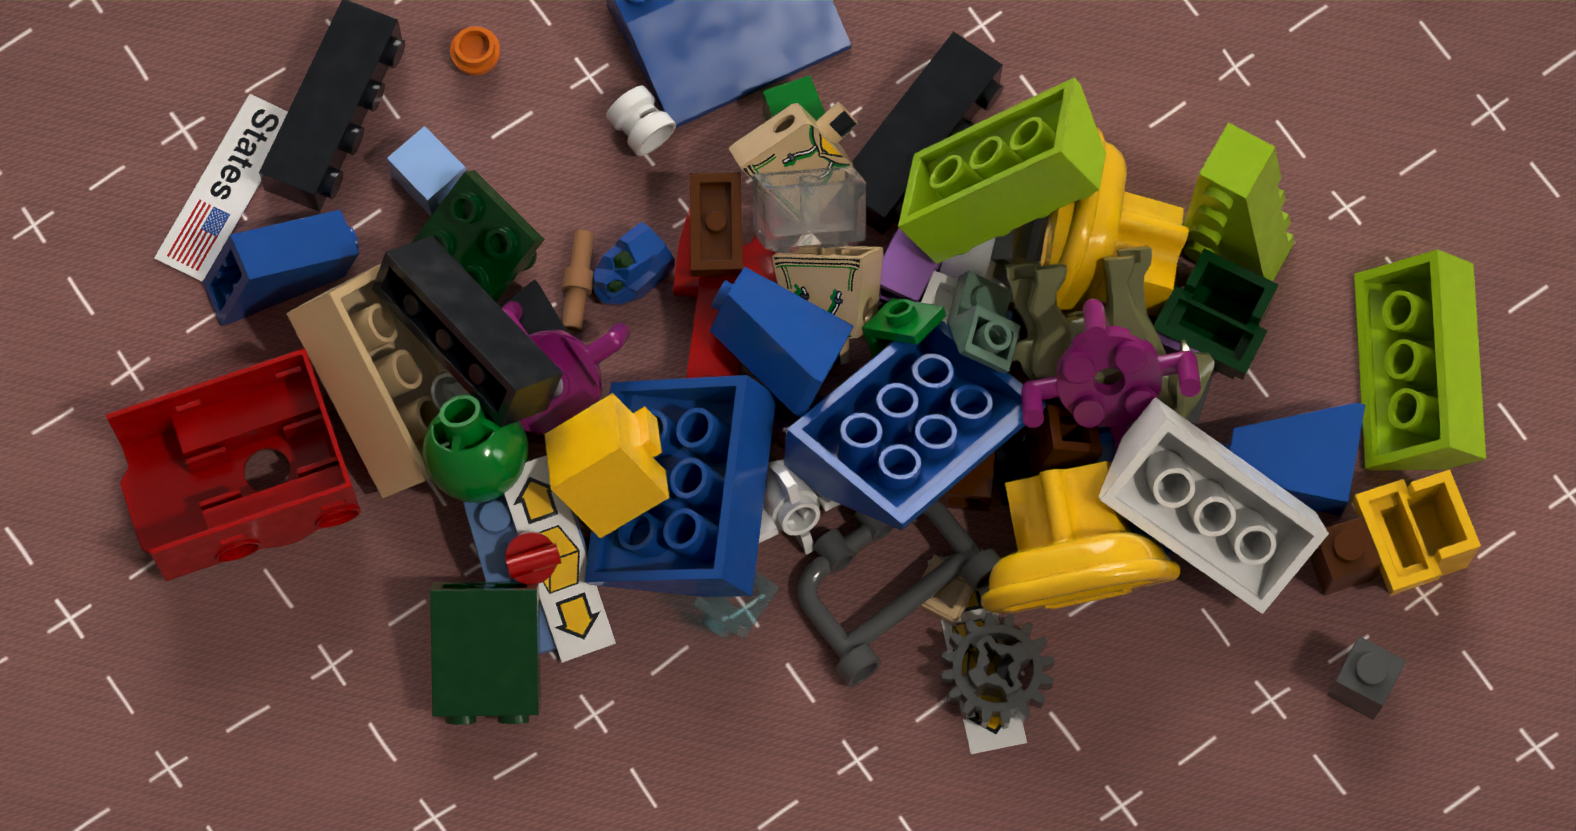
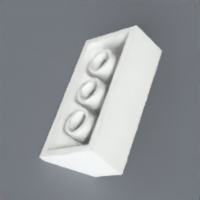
(1210, 506)

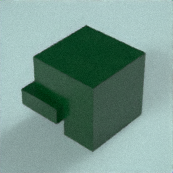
(1219, 313)

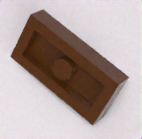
(716, 224)

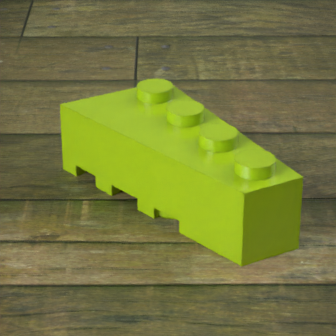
(1240, 205)

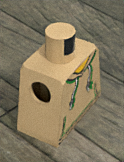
(795, 142)
(837, 280)

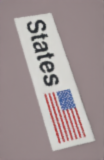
(222, 190)

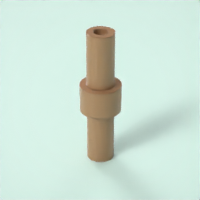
(578, 280)

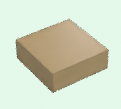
(951, 600)

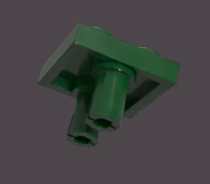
(483, 234)

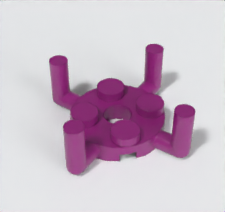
(579, 366)
(1111, 404)

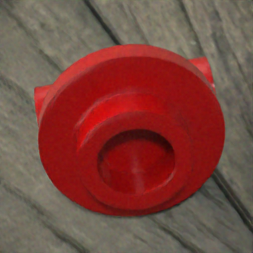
(531, 558)

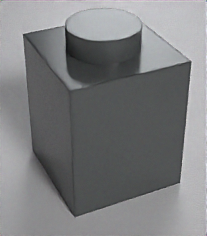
(1366, 678)

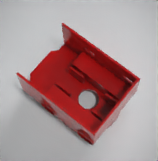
(192, 456)

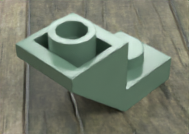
(980, 322)

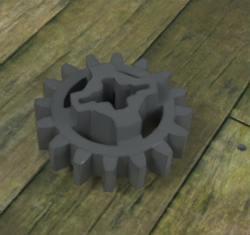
(1016, 658)

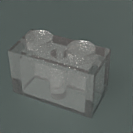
(809, 208)

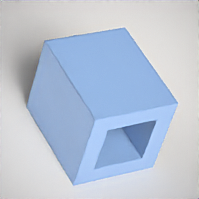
(425, 169)

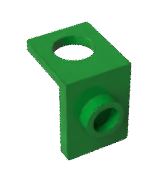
(902, 322)

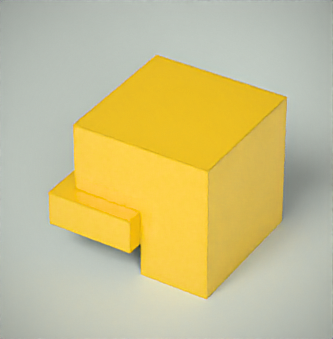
(606, 464)
(1418, 530)

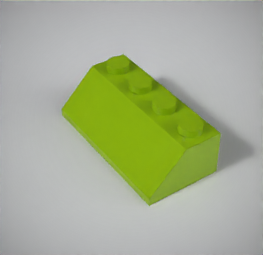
(1003, 173)
(1420, 364)

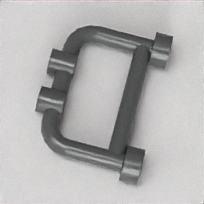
(837, 552)

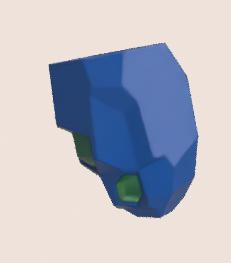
(632, 267)

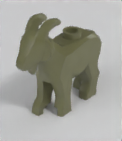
(1051, 332)

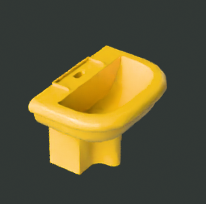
(1113, 221)
(1071, 546)

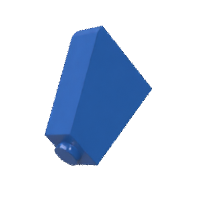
(279, 263)
(779, 337)
(1306, 453)

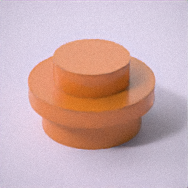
(475, 50)

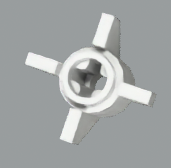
(790, 506)

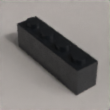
(332, 105)
(933, 108)
(466, 331)

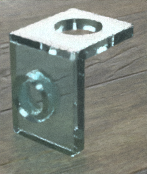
(724, 617)

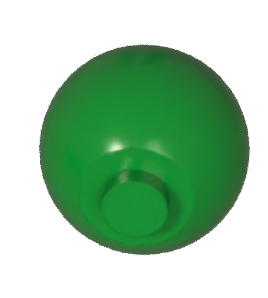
(471, 453)

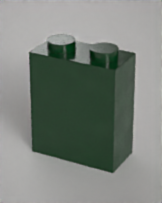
(485, 651)

